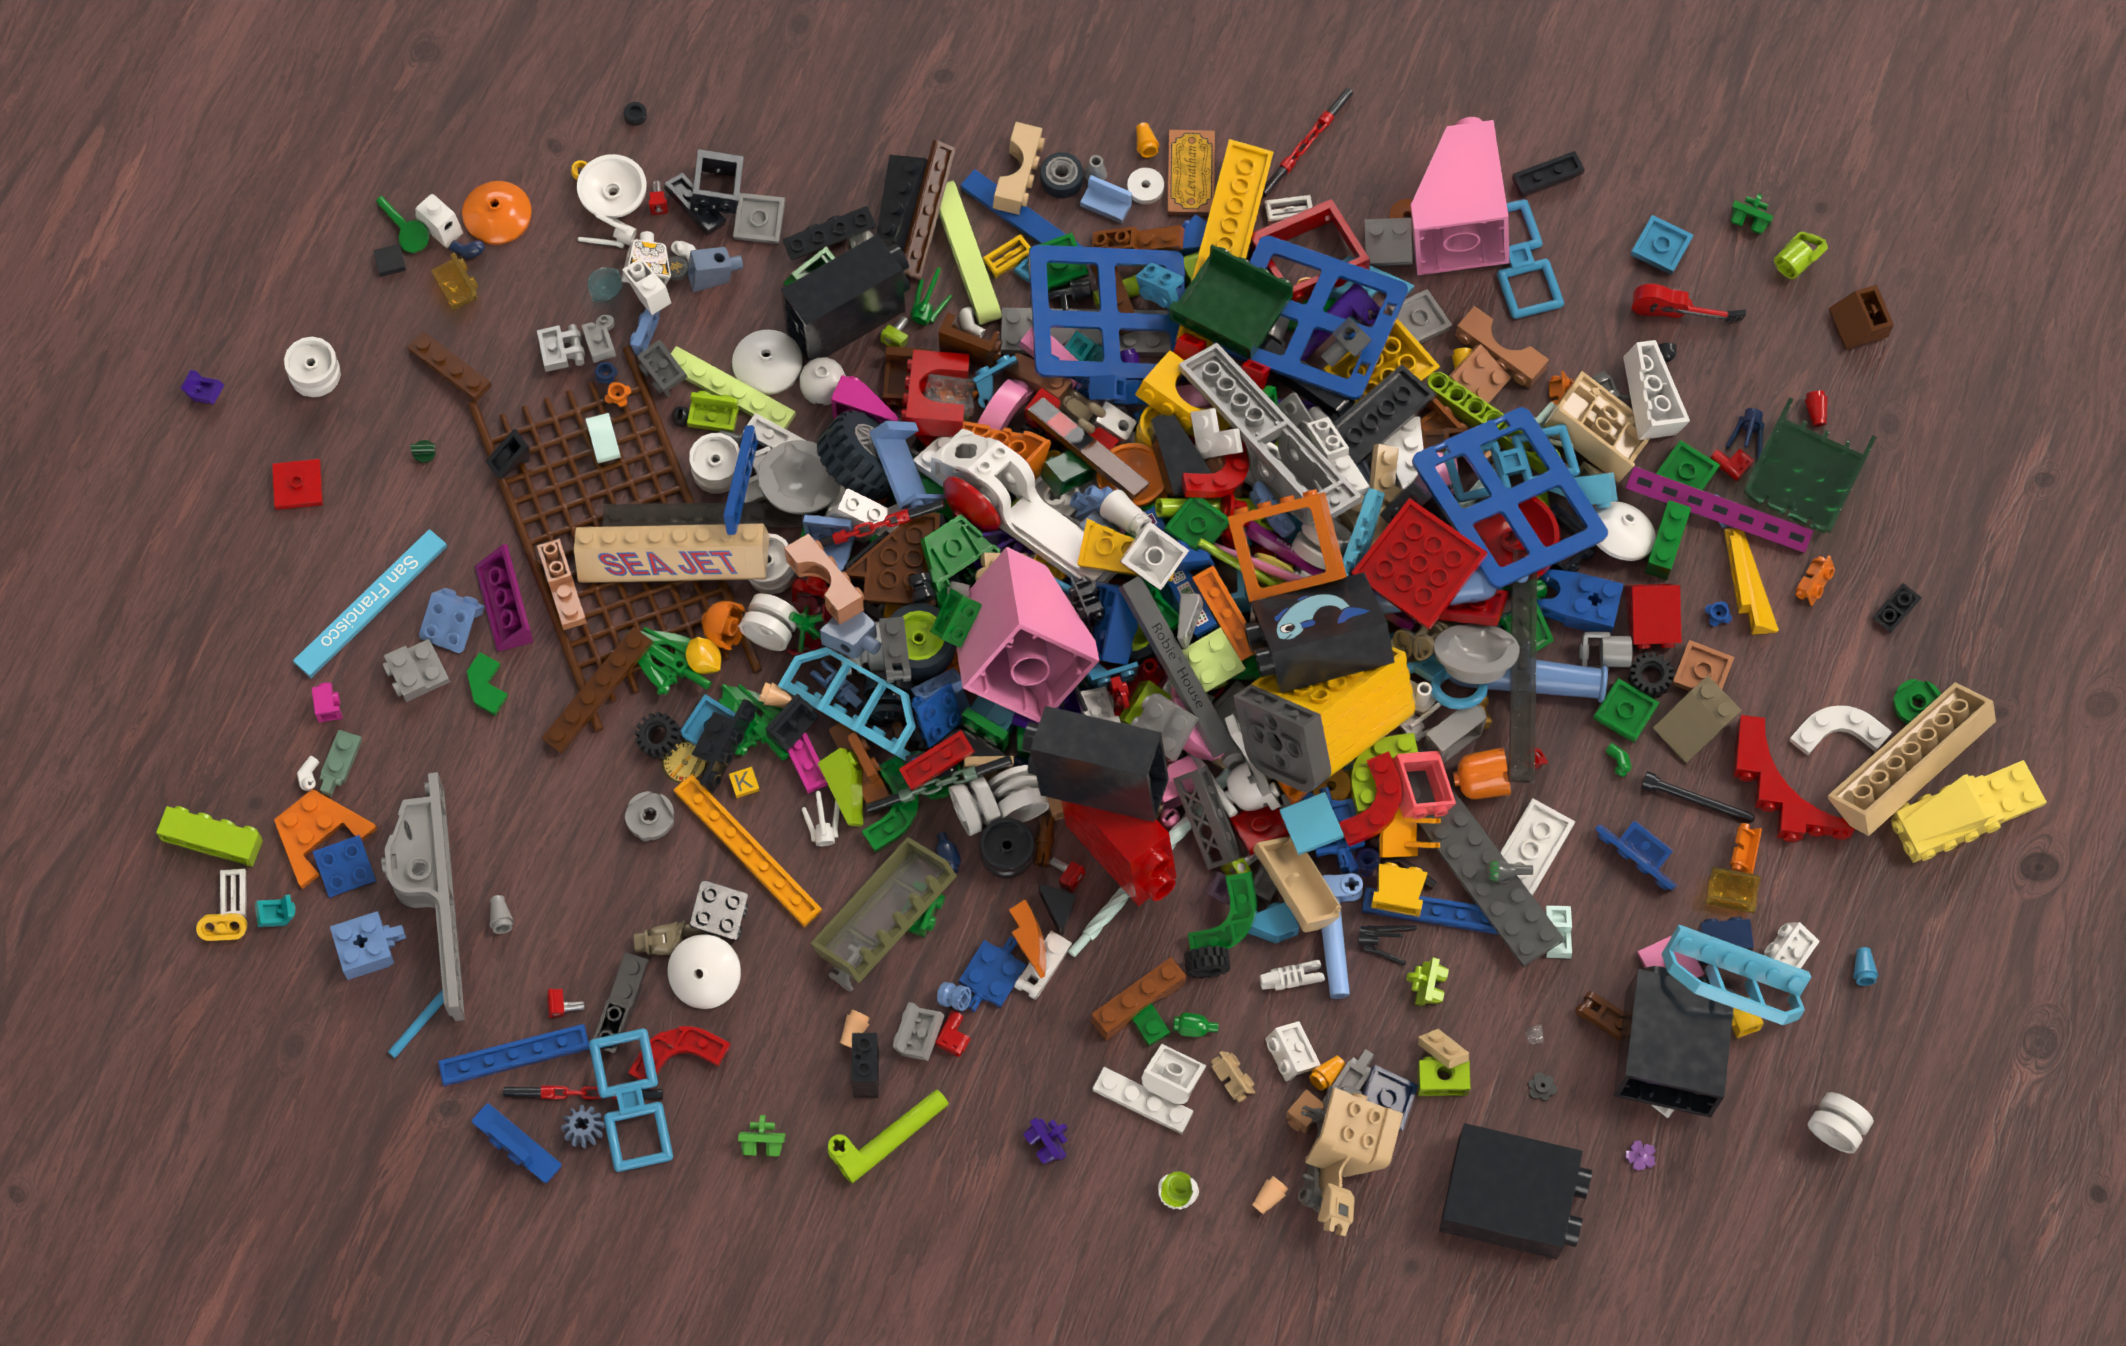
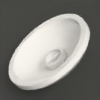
(610, 175)
(771, 373)
(1629, 532)
(719, 968)

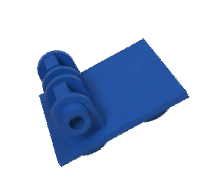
(937, 714)
(344, 866)

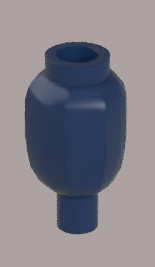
(948, 851)

